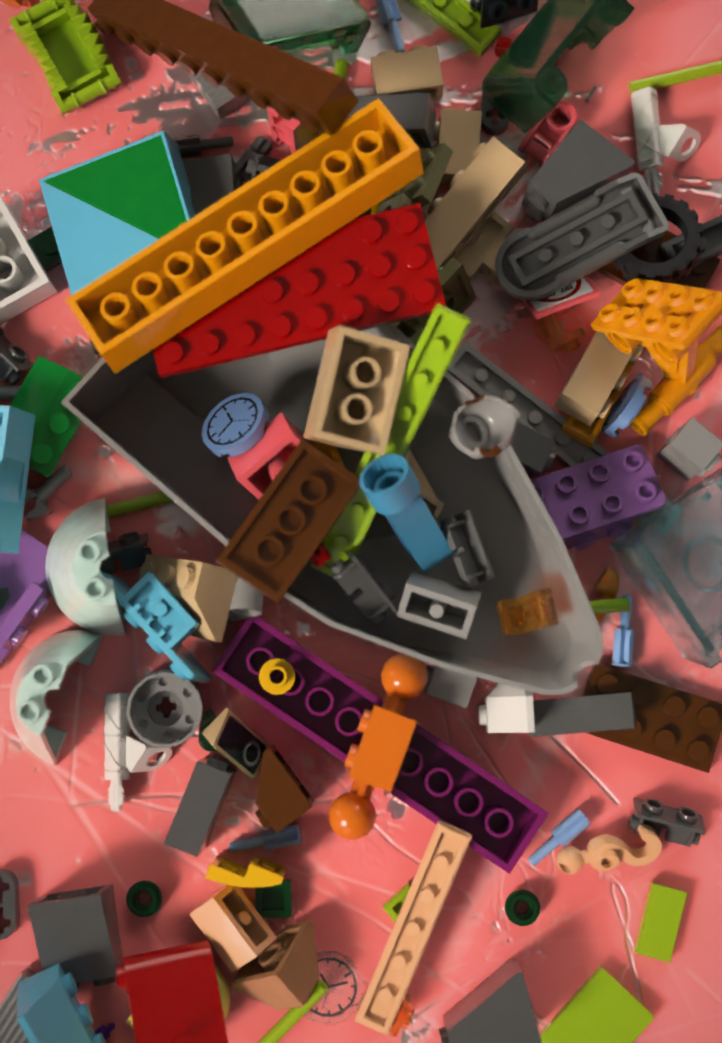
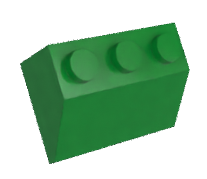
(54, 423)

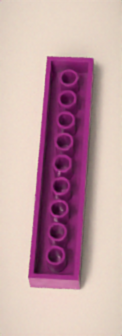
(432, 773)

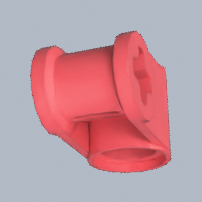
(546, 135)

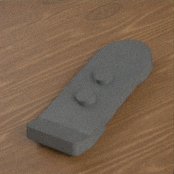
(580, 239)

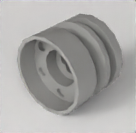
(151, 723)

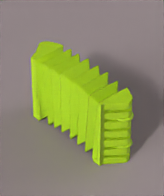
(67, 51)

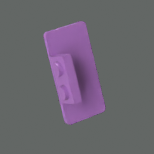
(600, 496)
(28, 590)

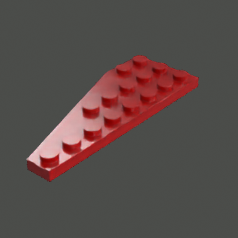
(356, 278)

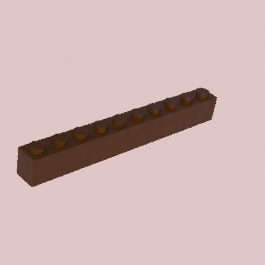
(230, 59)

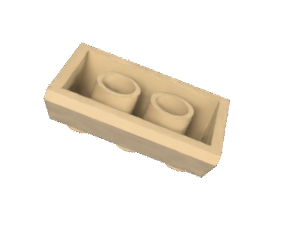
(356, 390)
(201, 589)

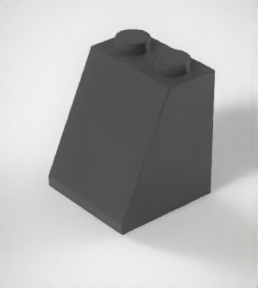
(574, 172)
(78, 933)
(494, 1011)

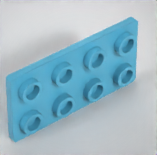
(164, 619)

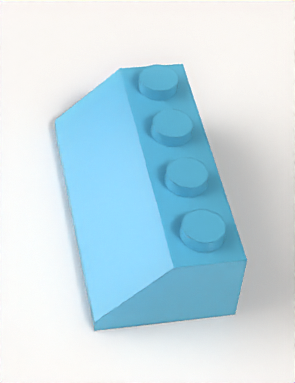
(51, 1010)

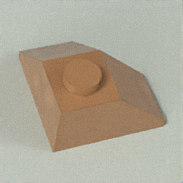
(283, 971)

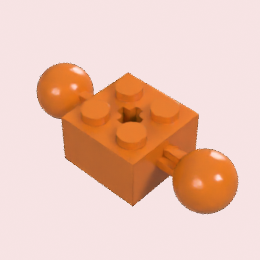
(381, 748)

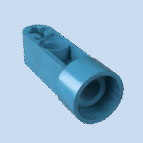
(396, 494)

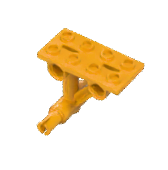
(669, 324)

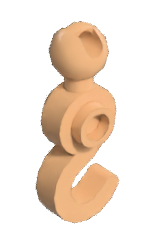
(608, 851)

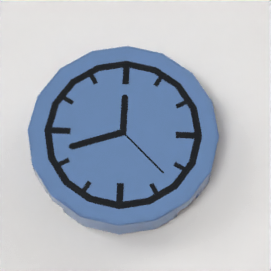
(627, 405)
(235, 424)

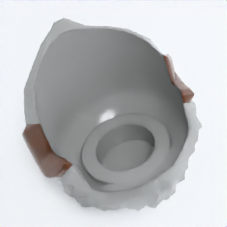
(484, 426)

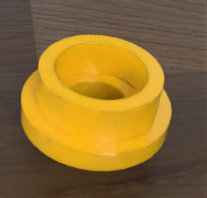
(285, 685)

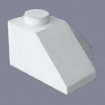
(507, 710)

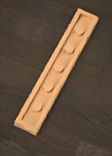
(413, 927)

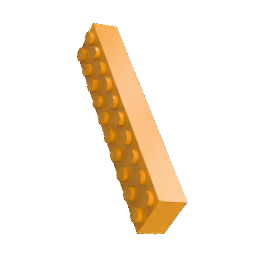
(246, 235)

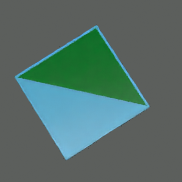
(116, 205)

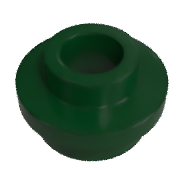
(136, 906)
(527, 917)

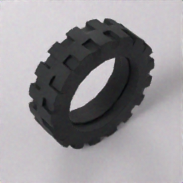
(682, 264)

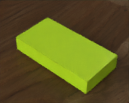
(660, 922)

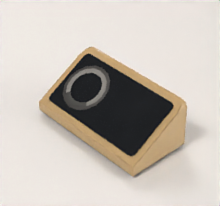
(236, 742)

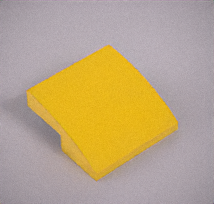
(258, 874)

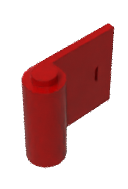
(174, 995)

